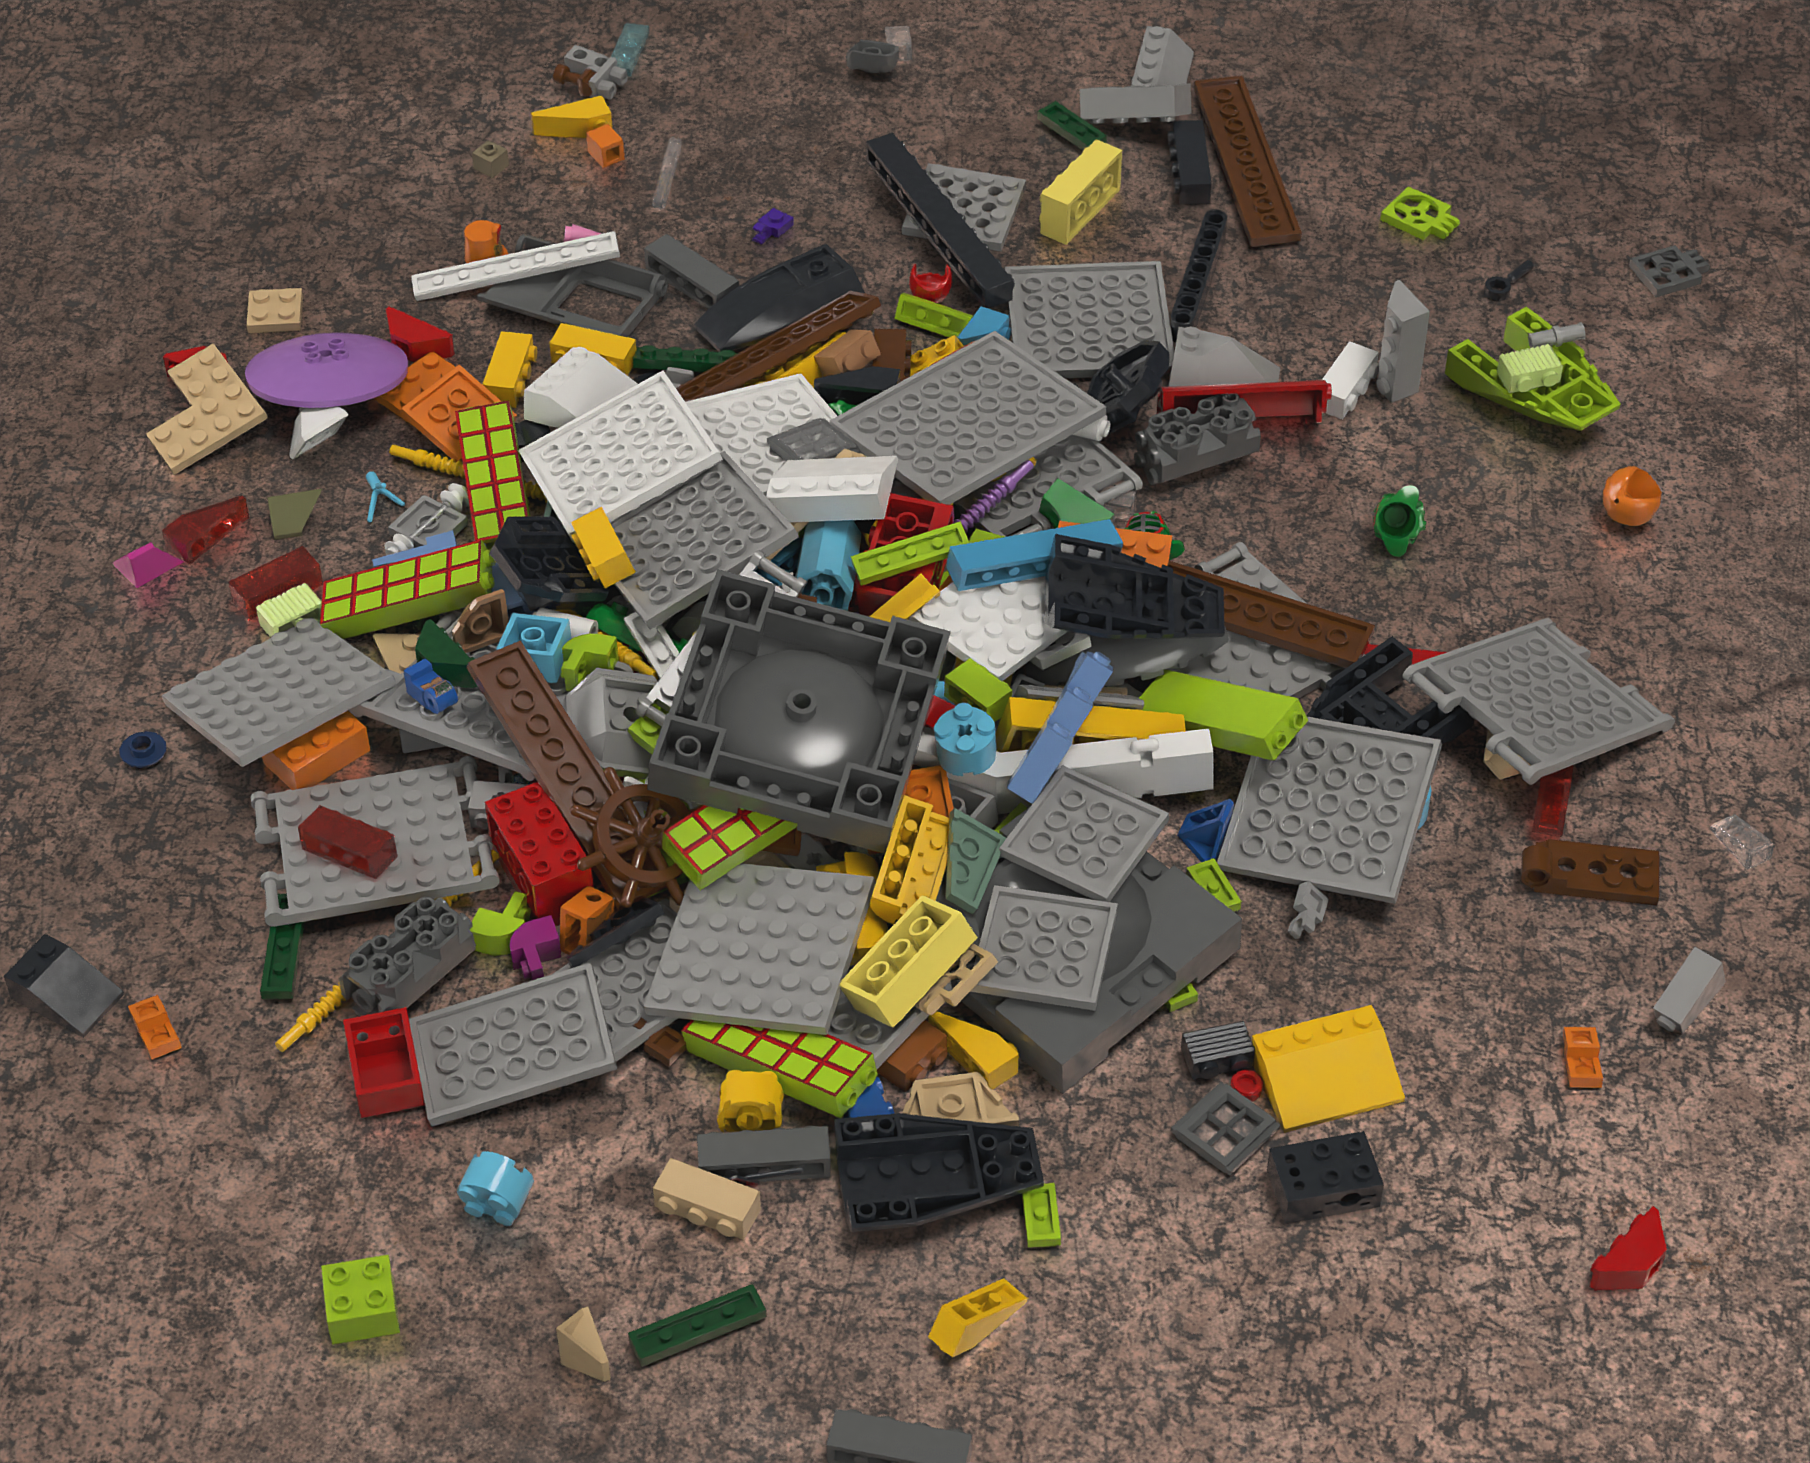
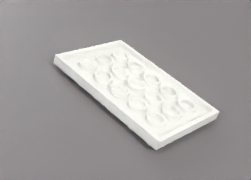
(993, 624)

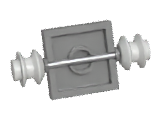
(428, 519)

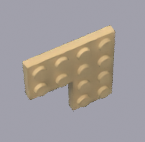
(218, 410)

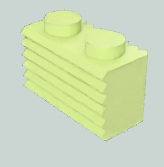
(1529, 369)
(288, 609)

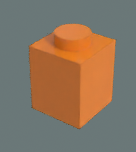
(605, 145)

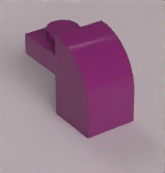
(534, 944)

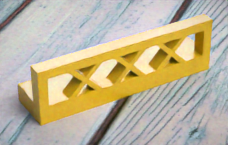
(908, 600)

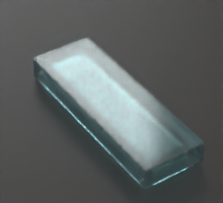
(630, 46)

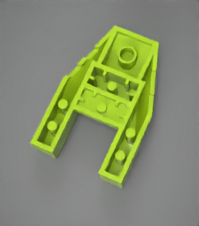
(1571, 403)

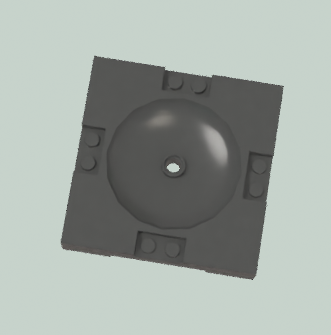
(799, 712)
(1160, 942)

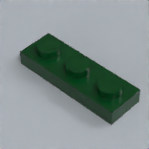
(1070, 125)

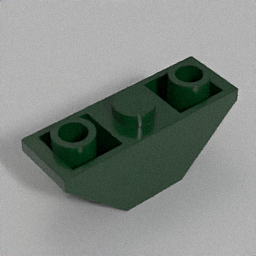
(445, 655)

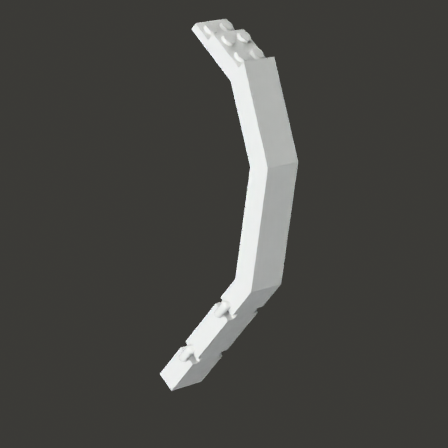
(1136, 767)

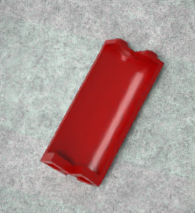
(1264, 398)

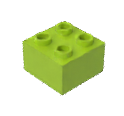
(360, 1299)

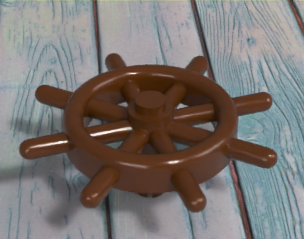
(643, 837)

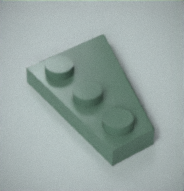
(970, 859)

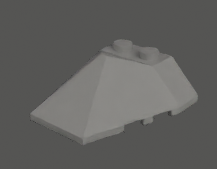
(1217, 359)

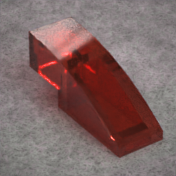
(1552, 802)

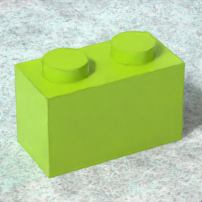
(977, 687)

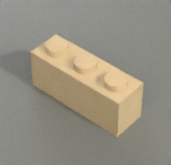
(706, 1199)

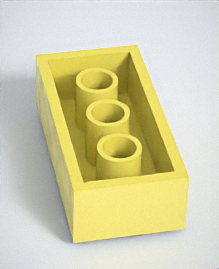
(1080, 191)
(907, 961)

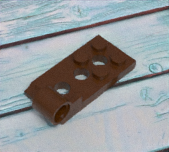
(1542, 871)

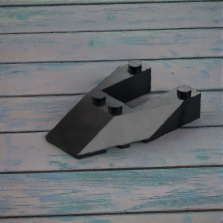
(1360, 699)

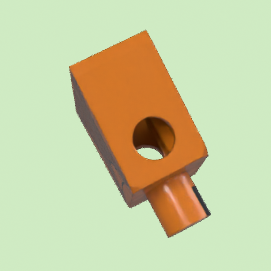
(582, 916)

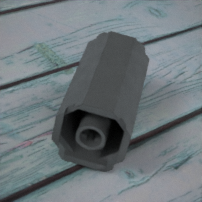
(1188, 442)
(402, 966)

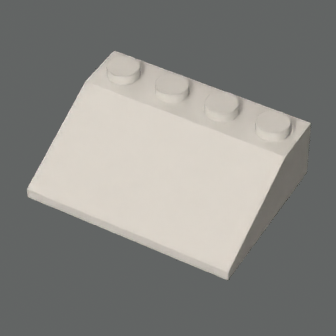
(573, 388)
(833, 488)

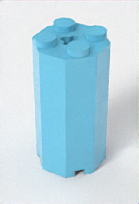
(827, 561)

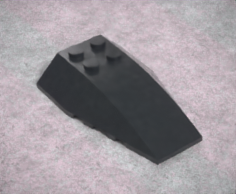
(1120, 596)

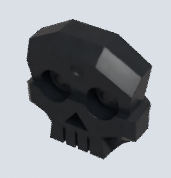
(1129, 381)

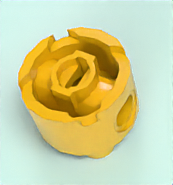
(750, 1101)

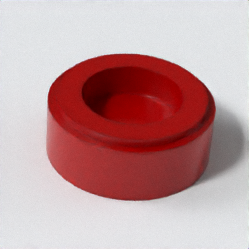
(1248, 1084)

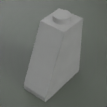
(1689, 991)

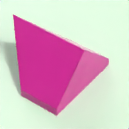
(145, 564)

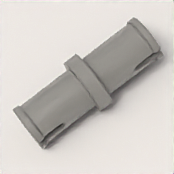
(1557, 335)

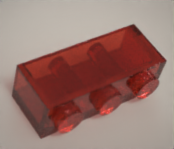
(274, 579)
(347, 842)

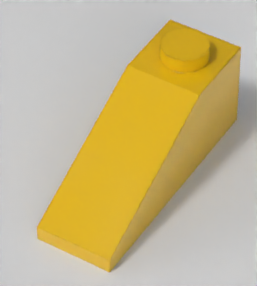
(572, 118)
(978, 1049)
(974, 1316)

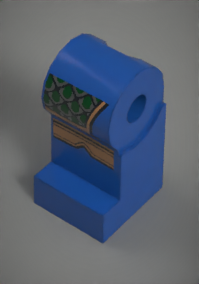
(429, 688)

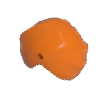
(1631, 496)

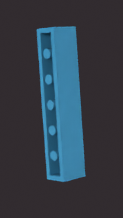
(1017, 555)

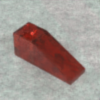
(202, 529)

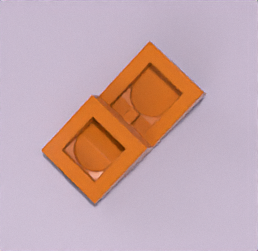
(154, 1027)
(1582, 1057)

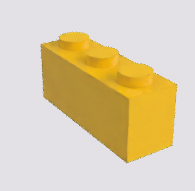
(612, 347)
(510, 366)
(601, 548)

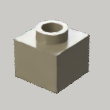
(490, 159)

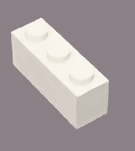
(1350, 378)

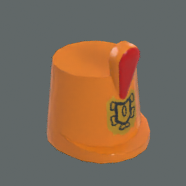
(482, 241)

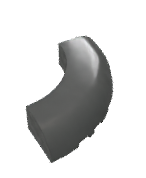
(1131, 657)

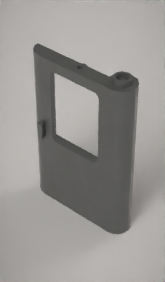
(544, 293)

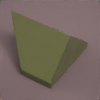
(291, 512)

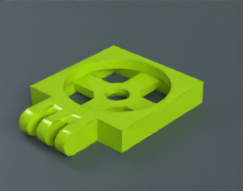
(1439, 226)

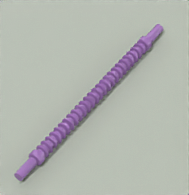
(1005, 485)

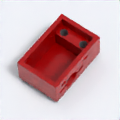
(383, 1062)

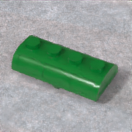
(611, 620)

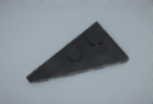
(617, 929)

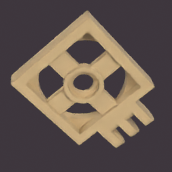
(937, 996)

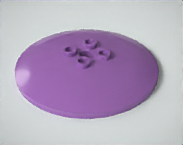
(326, 370)

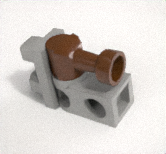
(590, 72)

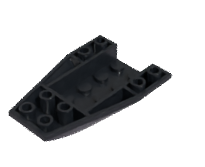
(777, 298)
(928, 1168)

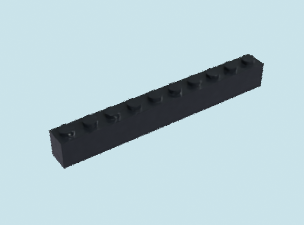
(940, 221)

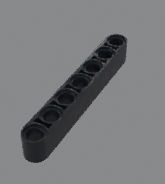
(1199, 271)

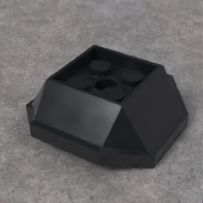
(545, 565)

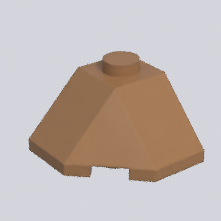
(482, 622)

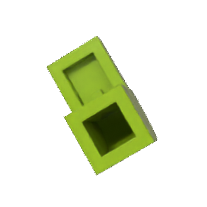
(586, 654)
(494, 930)

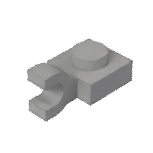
(1311, 908)

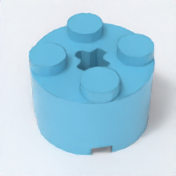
(965, 740)
(494, 1187)

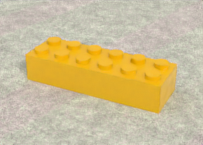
(1025, 718)

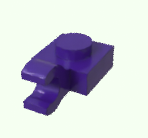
(772, 223)

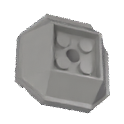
(604, 710)

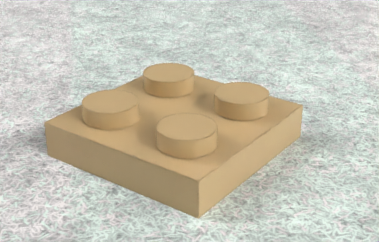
(274, 310)

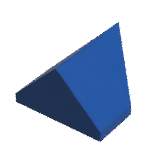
(1206, 830)

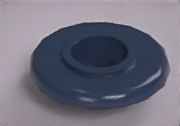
(145, 757)

